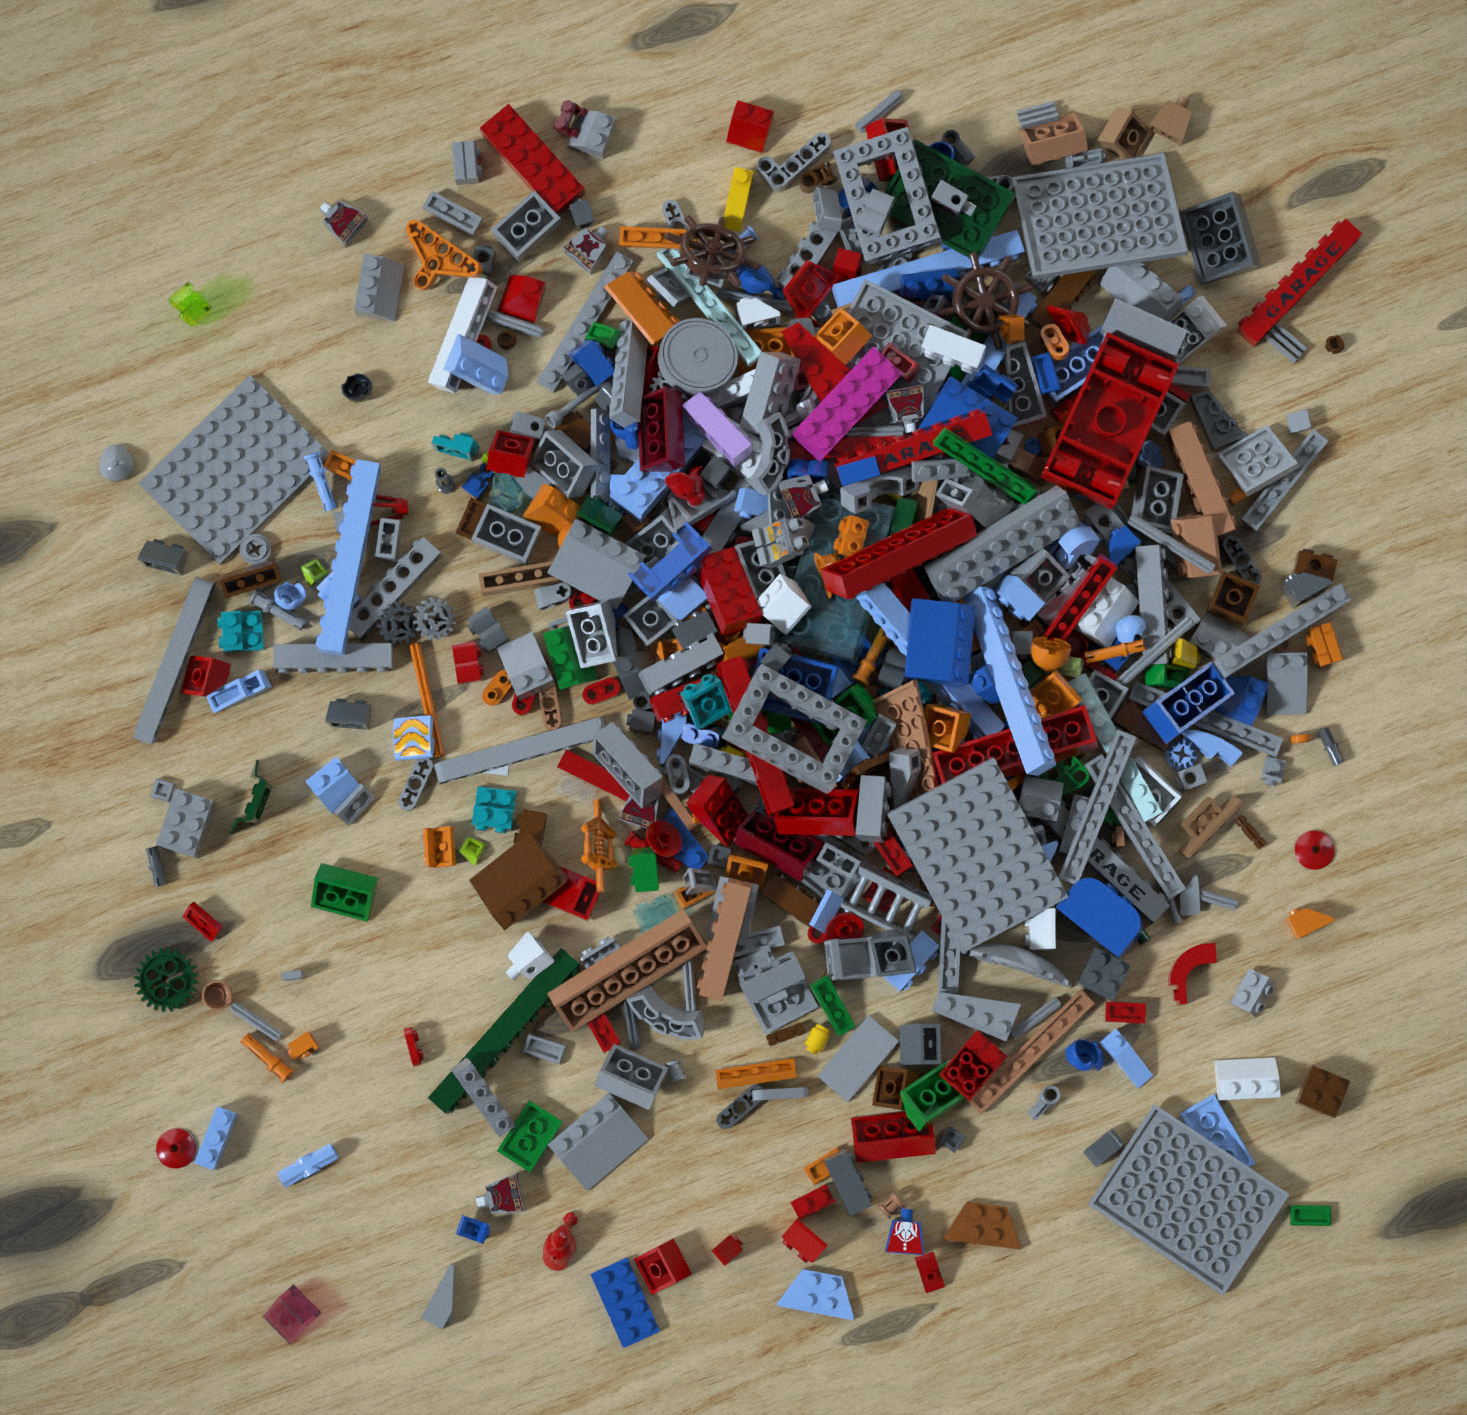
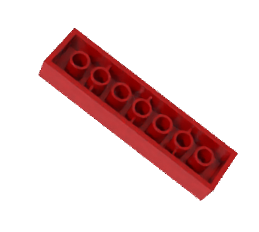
(898, 553)
(1067, 733)

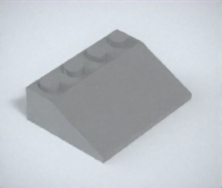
(1144, 329)
(595, 563)
(598, 1141)

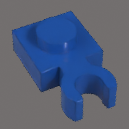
(476, 483)

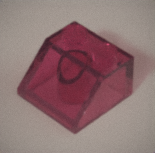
(291, 1314)

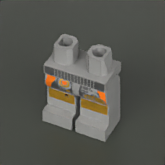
(779, 542)

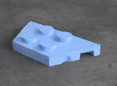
(818, 1294)

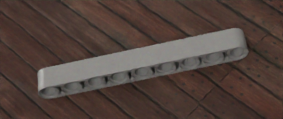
(174, 660)
(518, 751)

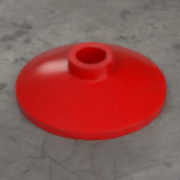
(663, 838)
(1307, 857)
(853, 927)
(186, 1148)

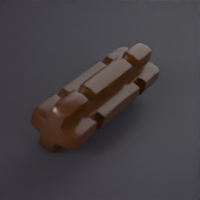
(1250, 831)
(785, 1034)

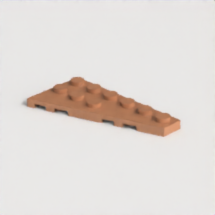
(911, 731)

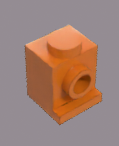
(1012, 328)
(302, 1046)

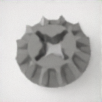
(257, 540)

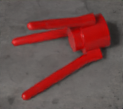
(398, 506)

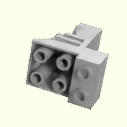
(977, 499)

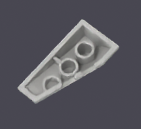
(655, 537)

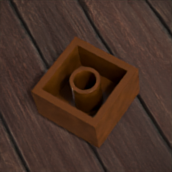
(1233, 598)
(1322, 1091)

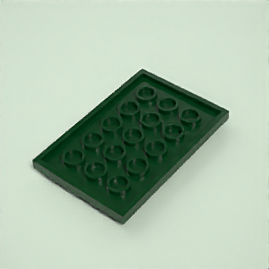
(960, 231)

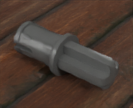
(1330, 746)

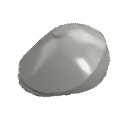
(116, 463)

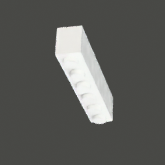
(466, 321)

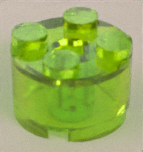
(190, 304)

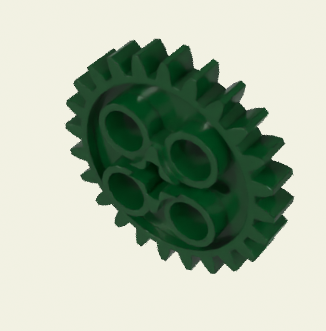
(173, 996)

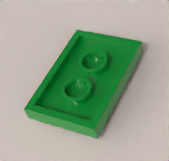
(530, 1136)

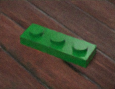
(832, 1005)

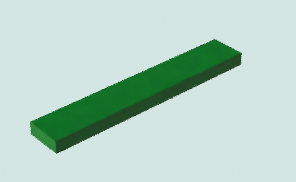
(984, 466)

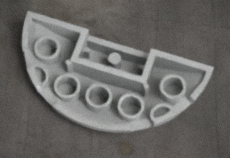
(1018, 959)

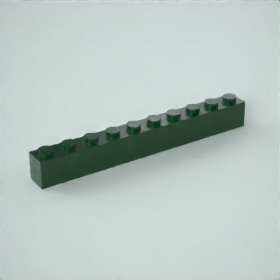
(507, 1027)

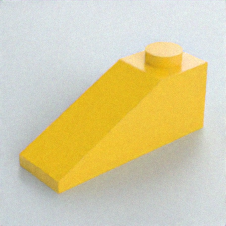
(738, 198)
(1185, 654)

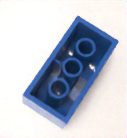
(1188, 702)
(1103, 915)

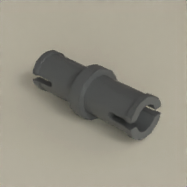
(156, 866)

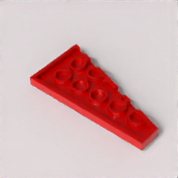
(820, 365)

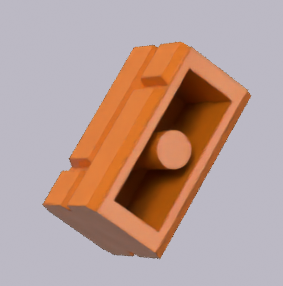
(1324, 645)

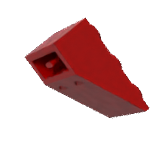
(717, 808)
(576, 896)
(973, 1065)

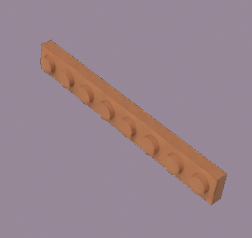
(1031, 1051)

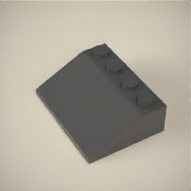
(1220, 238)

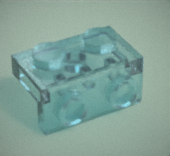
(652, 914)

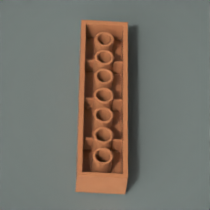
(627, 970)

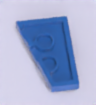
(928, 283)
(691, 852)

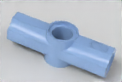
(308, 1165)

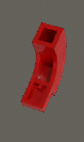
(1195, 956)

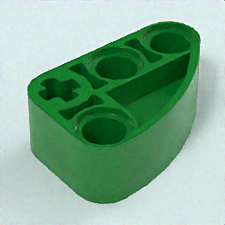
(1066, 775)

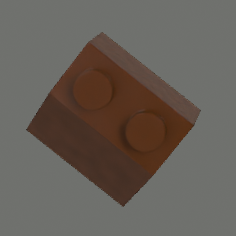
(890, 1083)

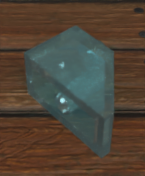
(506, 493)

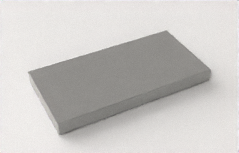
(858, 1058)

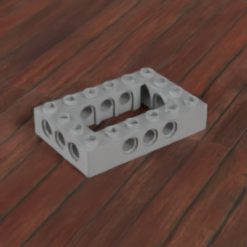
(903, 241)
(783, 756)

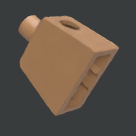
(1172, 120)

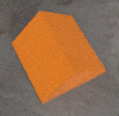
(747, 869)

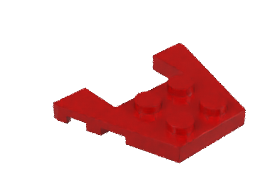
(809, 288)

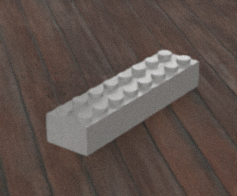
(1002, 545)

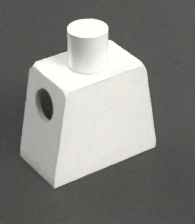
(528, 957)

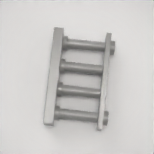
(886, 881)

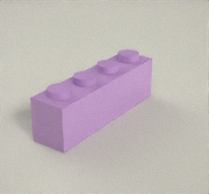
(717, 428)

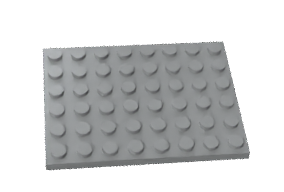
(1099, 216)
(905, 327)
(233, 469)
(977, 855)
(1188, 1199)

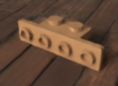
(1206, 821)

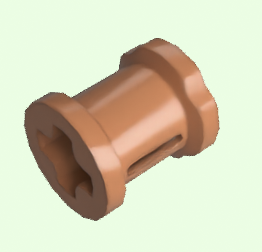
(890, 1205)

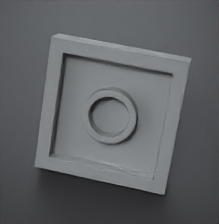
(668, 287)

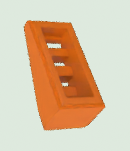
(683, 904)

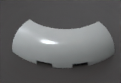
(774, 454)
(665, 1018)

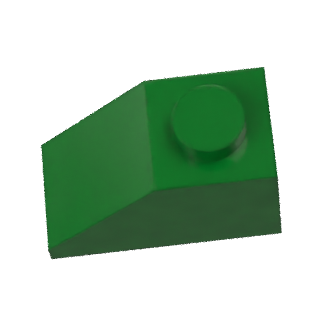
(1165, 675)

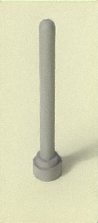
(555, 417)

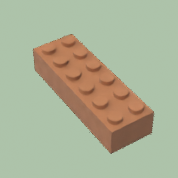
(1198, 477)

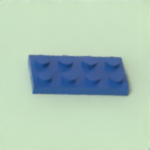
(625, 1302)

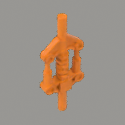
(598, 861)

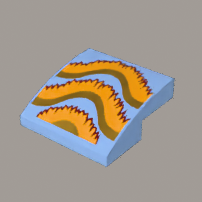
(413, 738)

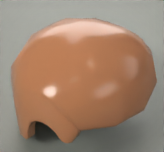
(217, 995)

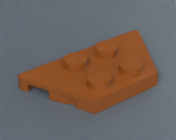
(984, 1226)

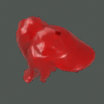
(687, 486)
(560, 1244)

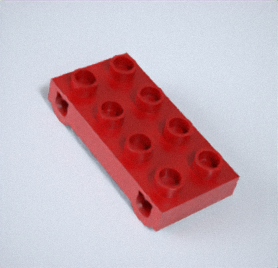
(1109, 421)

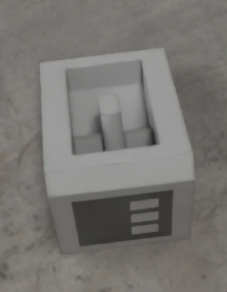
(699, 881)

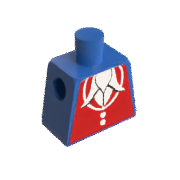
(905, 1235)

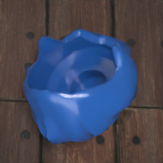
(1085, 1055)

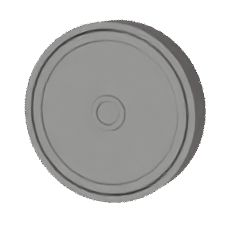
(697, 357)

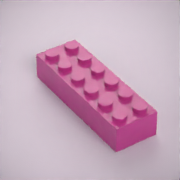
(846, 404)

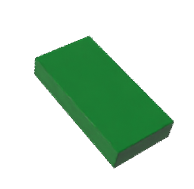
(603, 334)
(1310, 1215)

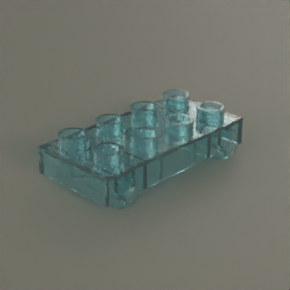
(833, 624)

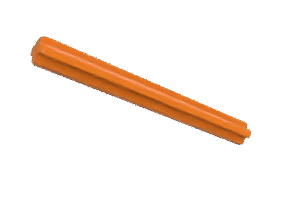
(426, 695)

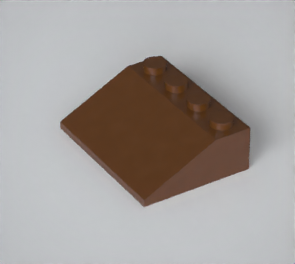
(518, 881)

